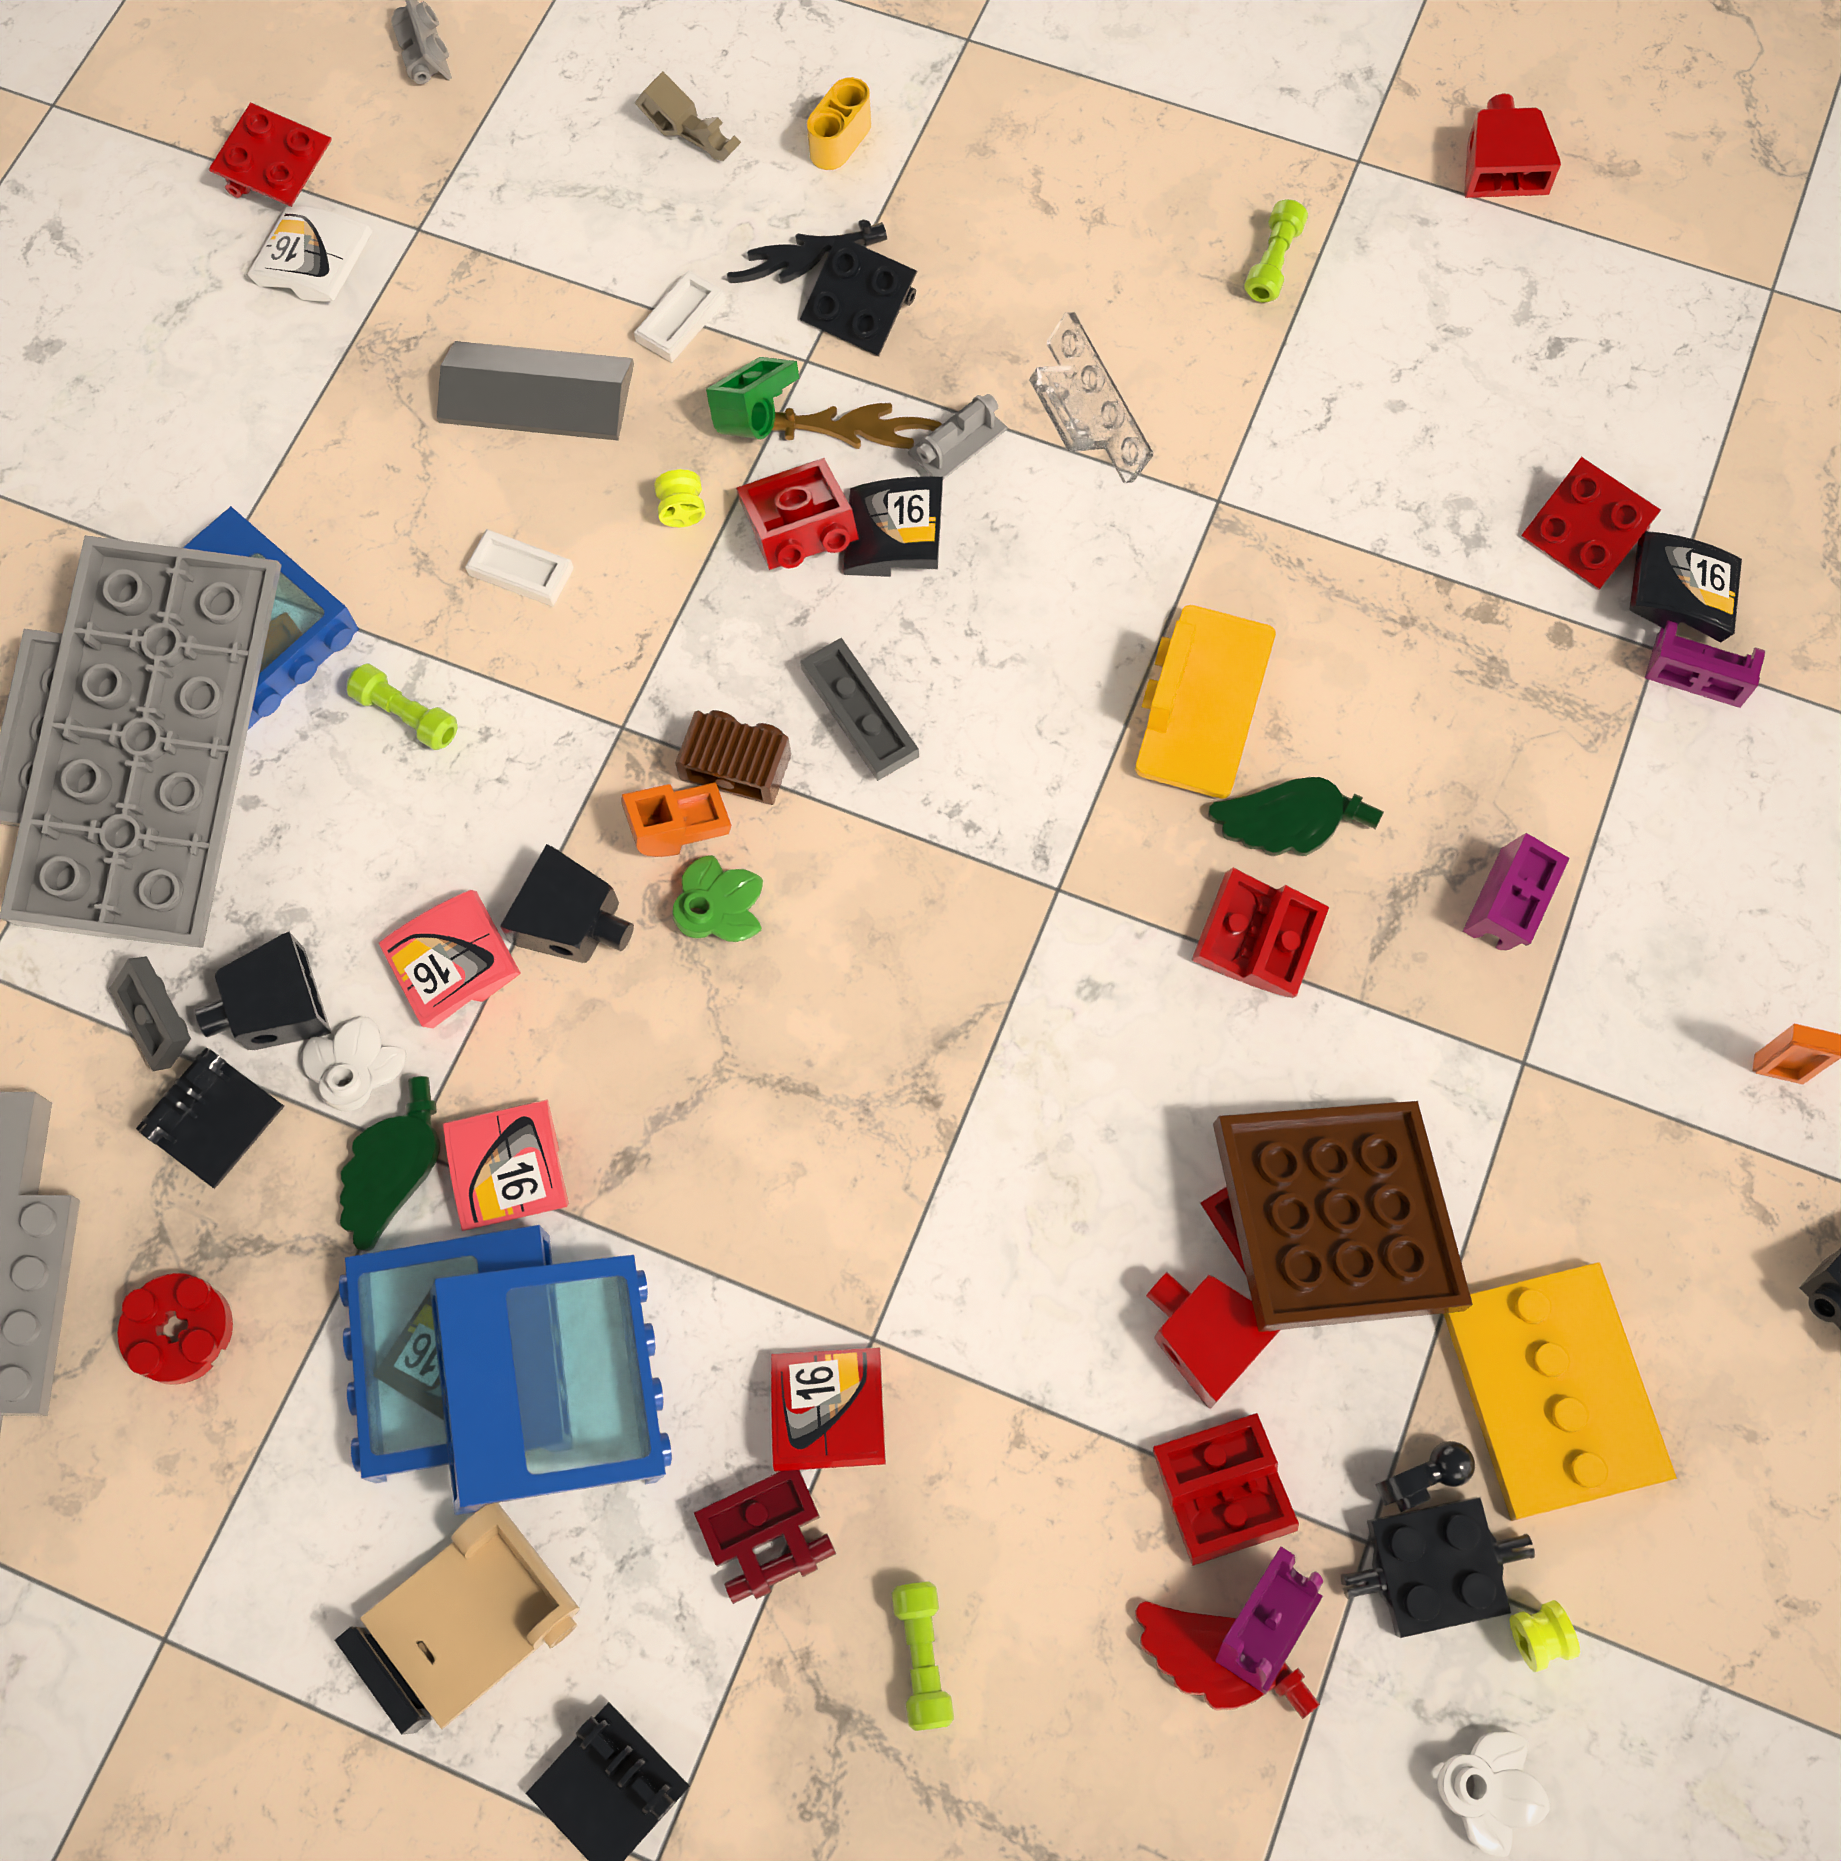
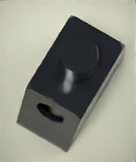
(565, 911)
(267, 997)

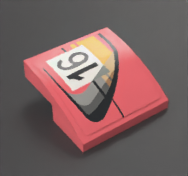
(449, 958)
(505, 1165)

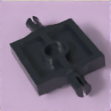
(1438, 1567)

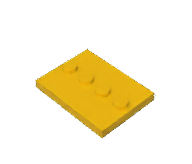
(1558, 1392)

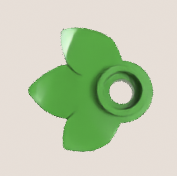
(723, 897)

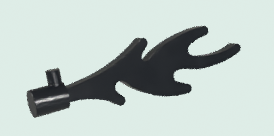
(802, 258)

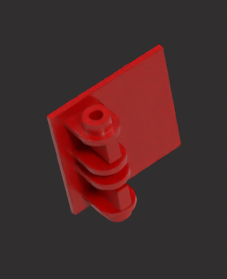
(269, 155)
(1591, 523)

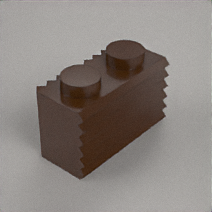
(734, 755)

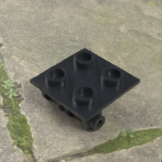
(859, 295)
(210, 1117)
(607, 1788)

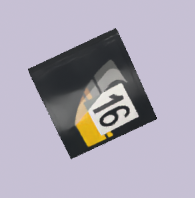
(895, 525)
(1686, 584)

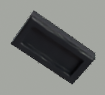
(383, 1680)

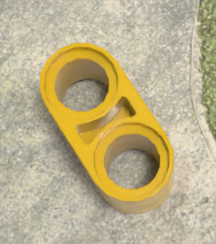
(839, 123)

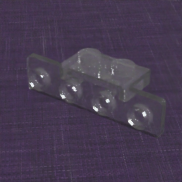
(1087, 402)

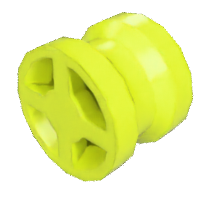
(679, 498)
(1544, 1635)

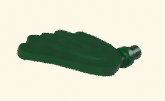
(1291, 816)
(388, 1166)

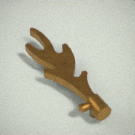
(860, 421)

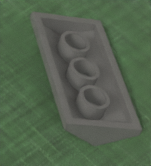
(534, 390)

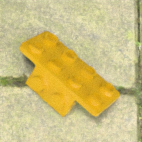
(1203, 700)

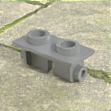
(417, 36)
(959, 437)

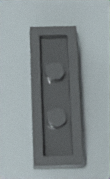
(859, 709)

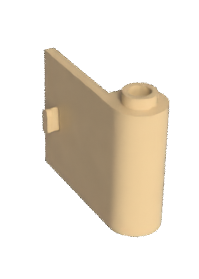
(475, 1613)

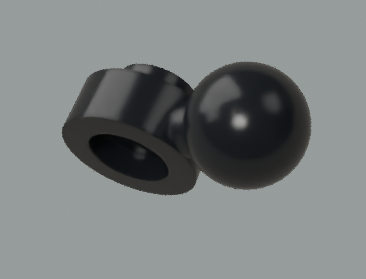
(1448, 1464)

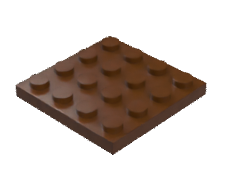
(1340, 1215)

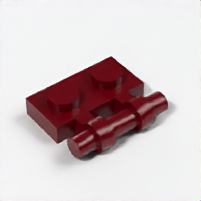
(756, 1517)

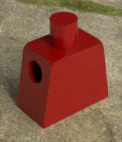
(1510, 152)
(1208, 1333)

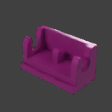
(1703, 668)
(1517, 892)
(1270, 1622)

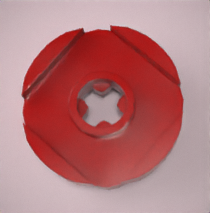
(148, 1312)

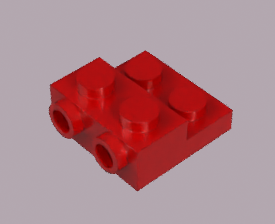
(798, 514)

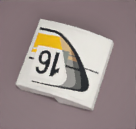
(310, 252)

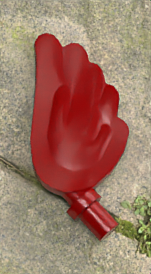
(1187, 1652)

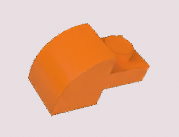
(668, 819)

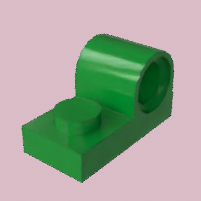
(744, 400)

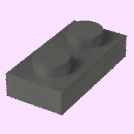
(150, 1013)

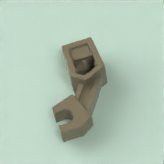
(676, 116)

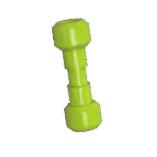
(1286, 223)
(433, 726)
(928, 1705)

